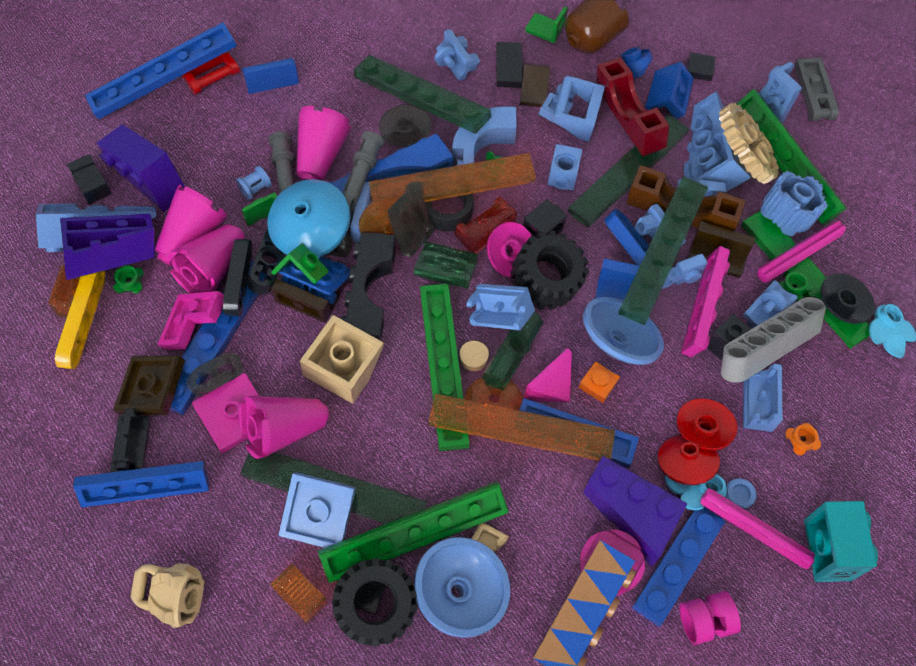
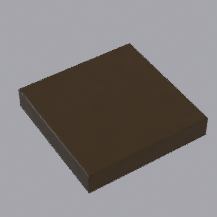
(149, 384)

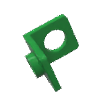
(546, 27)
(258, 209)
(306, 262)

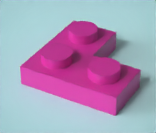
(186, 313)

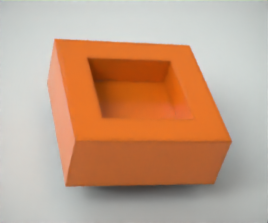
(599, 382)

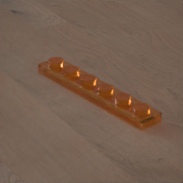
(461, 179)
(521, 427)

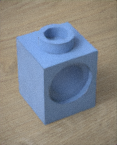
(568, 159)

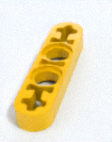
(79, 320)

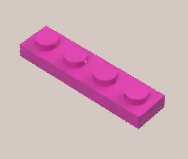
(704, 307)

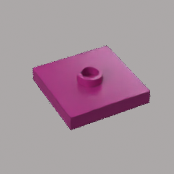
(221, 411)

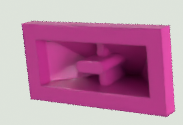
(553, 382)

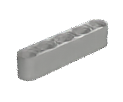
(772, 339)

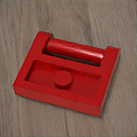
(197, 84)

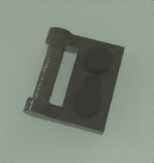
(411, 219)

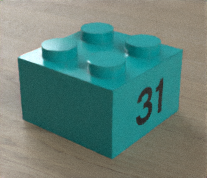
(841, 541)

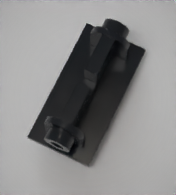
(130, 441)

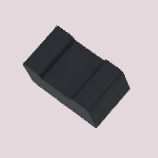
(89, 179)

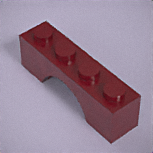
(645, 128)

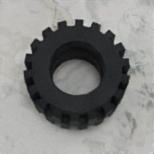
(563, 256)
(404, 602)

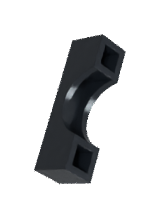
(374, 259)

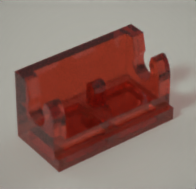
(477, 232)

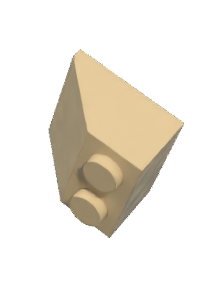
(341, 359)

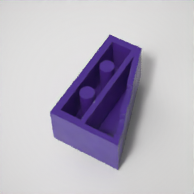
(141, 165)
(105, 242)
(635, 506)

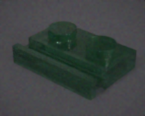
(446, 264)

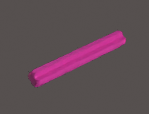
(801, 251)
(757, 528)

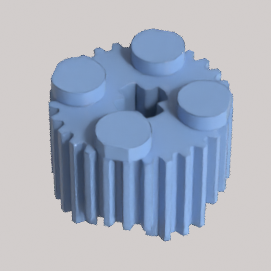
(794, 203)

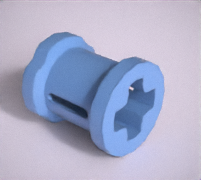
(253, 182)

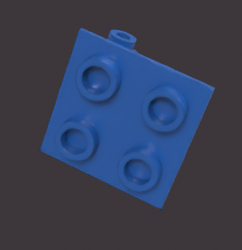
(325, 287)

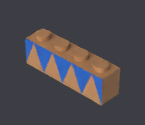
(585, 608)

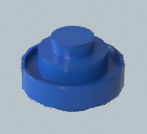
(637, 60)

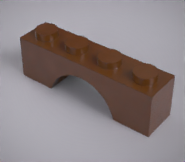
(654, 188)

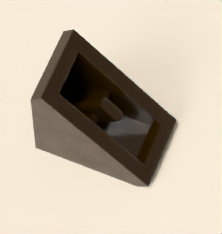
(534, 84)

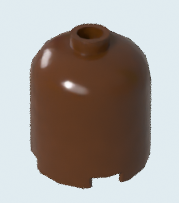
(595, 24)

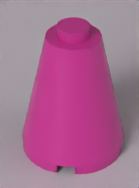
(319, 141)
(187, 219)
(204, 261)
(279, 421)

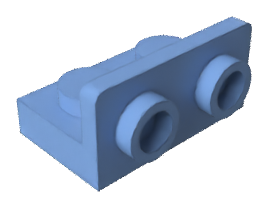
(781, 90)

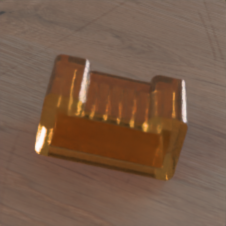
(63, 293)
(298, 593)

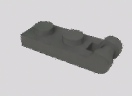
(816, 89)

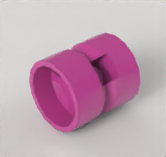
(710, 617)

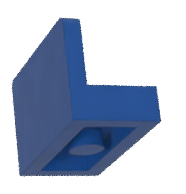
(271, 75)
(671, 89)
(615, 279)

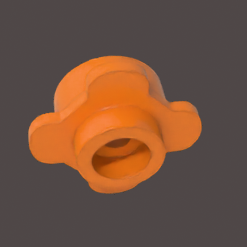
(809, 433)

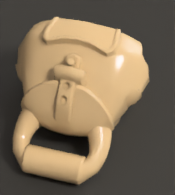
(173, 592)

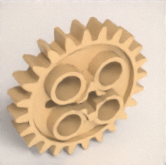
(749, 143)

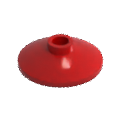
(707, 414)
(687, 462)

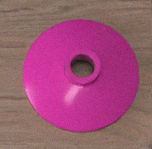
(509, 236)

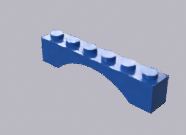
(423, 156)

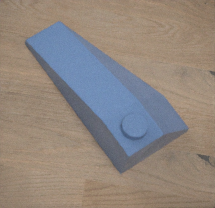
(709, 151)
(49, 217)

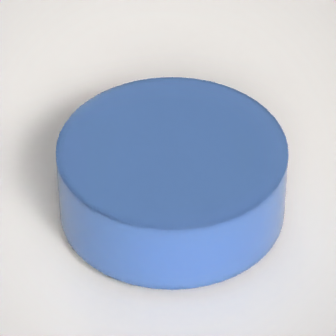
(741, 493)

